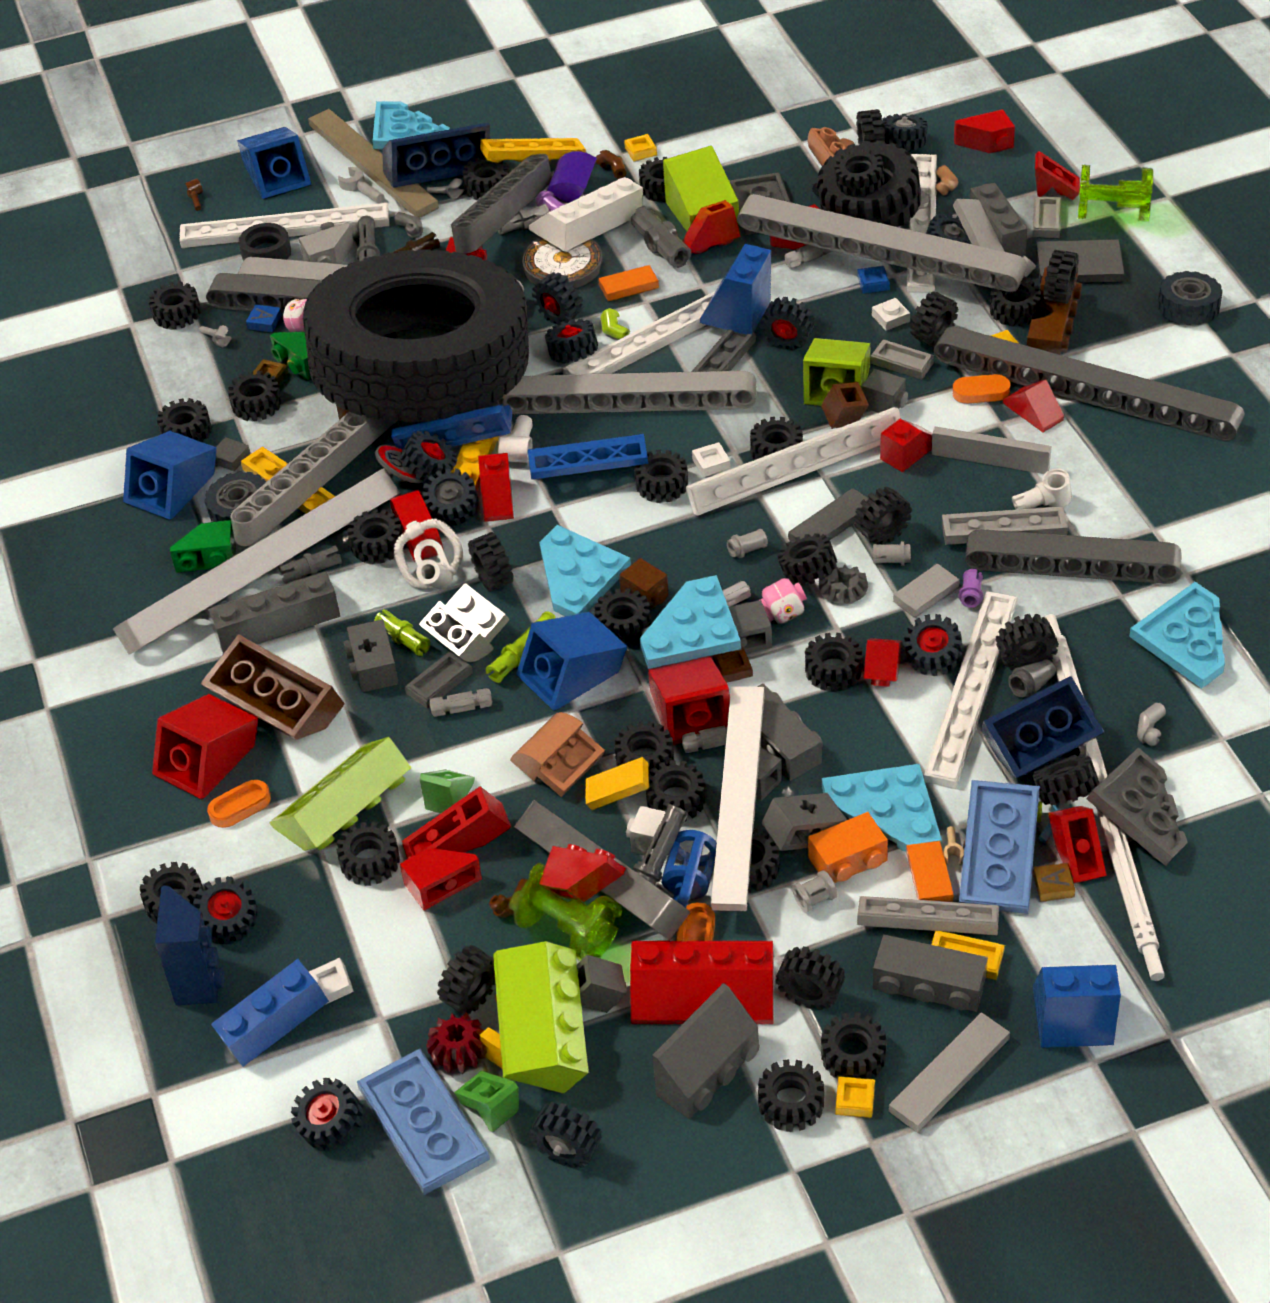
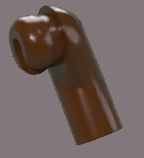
(616, 163)
(500, 903)

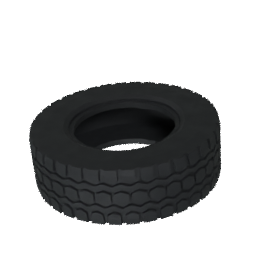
(416, 377)

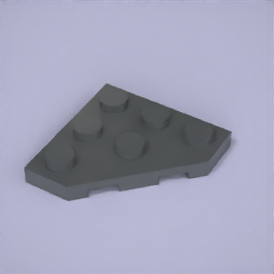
(1140, 805)

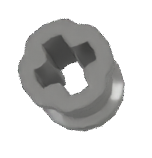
(814, 891)

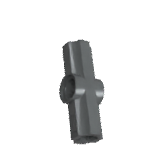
(661, 236)

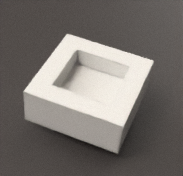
(891, 314)
(711, 459)
(333, 979)

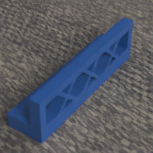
(461, 427)
(587, 456)

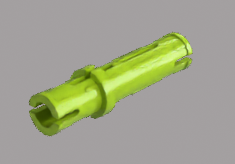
(512, 654)

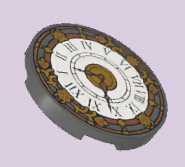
(578, 264)

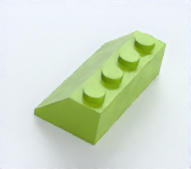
(342, 795)
(540, 1016)

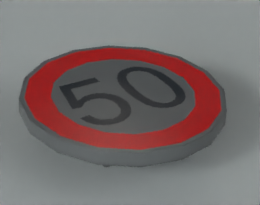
(389, 458)

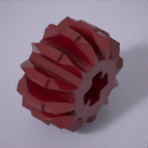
(456, 1043)

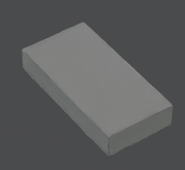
(1047, 217)
(902, 359)
(926, 590)

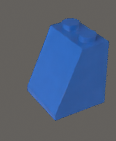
(274, 161)
(742, 292)
(166, 472)
(569, 657)
(1077, 1005)

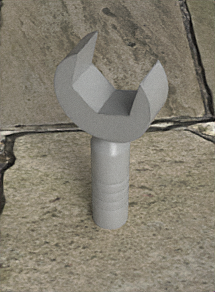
(357, 181)

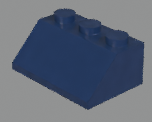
(1041, 728)
(187, 951)

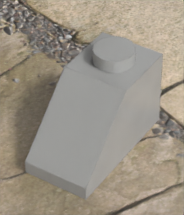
(327, 245)

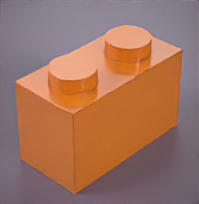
(848, 848)

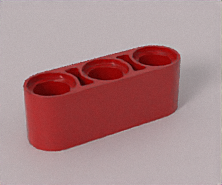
(412, 508)

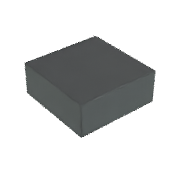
(230, 453)

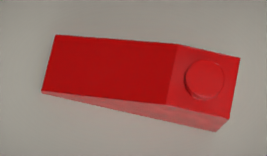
(462, 826)

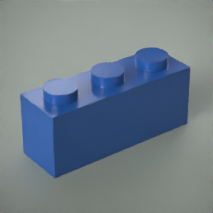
(270, 1012)

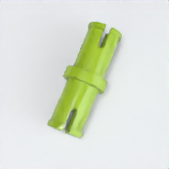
(404, 633)

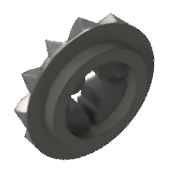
(839, 592)

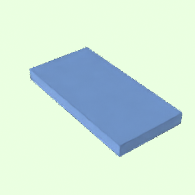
(999, 845)
(423, 1121)

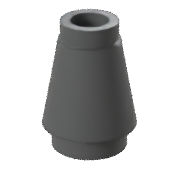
(1030, 678)

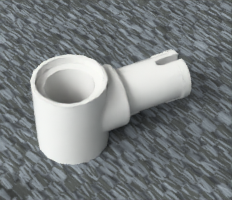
(518, 441)
(1052, 491)

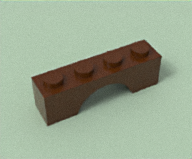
(1051, 331)

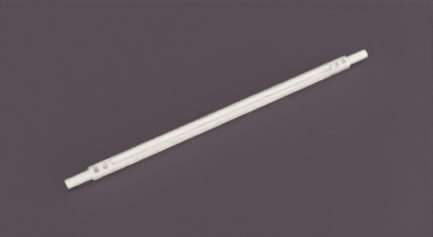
(1114, 835)

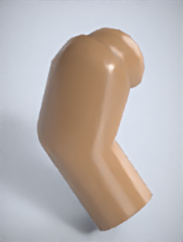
(948, 182)

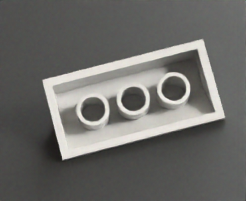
(590, 214)

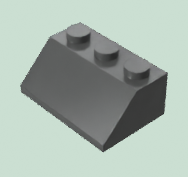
(705, 1053)

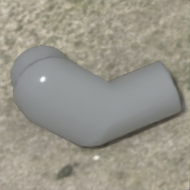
(1147, 720)

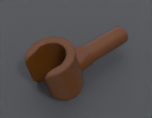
(194, 188)

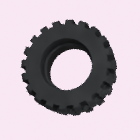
(892, 203)

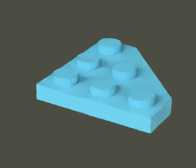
(396, 121)
(578, 570)
(691, 626)
(1186, 634)
(894, 800)

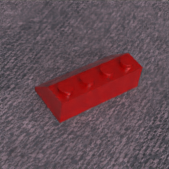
(678, 976)

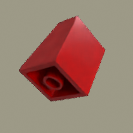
(690, 696)
(202, 744)

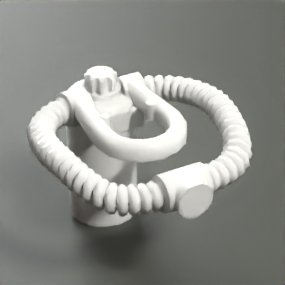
(429, 572)

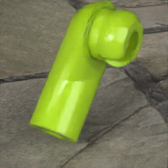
(610, 324)

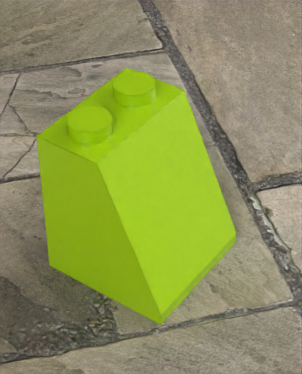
(696, 182)
(833, 363)

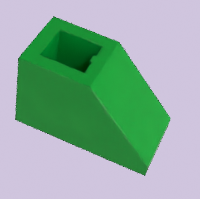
(291, 350)
(204, 547)

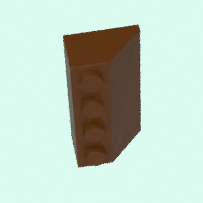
(273, 689)

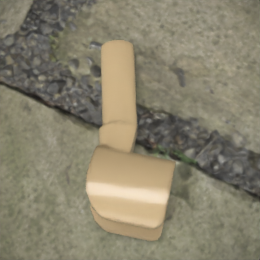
(952, 847)

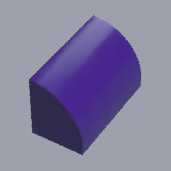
(571, 175)

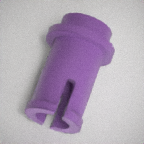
(548, 198)
(971, 592)

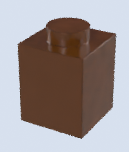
(844, 404)
(646, 580)

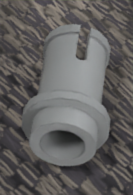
(746, 543)
(892, 553)

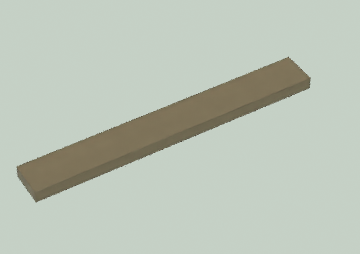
(370, 161)

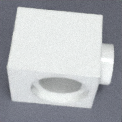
(642, 829)

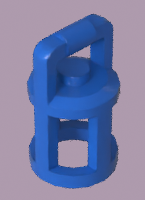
(686, 880)

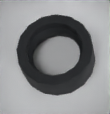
(261, 234)

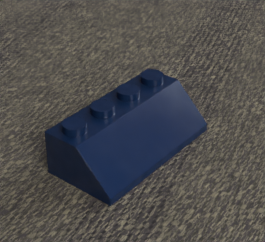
(432, 154)

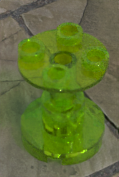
(1126, 194)
(588, 925)

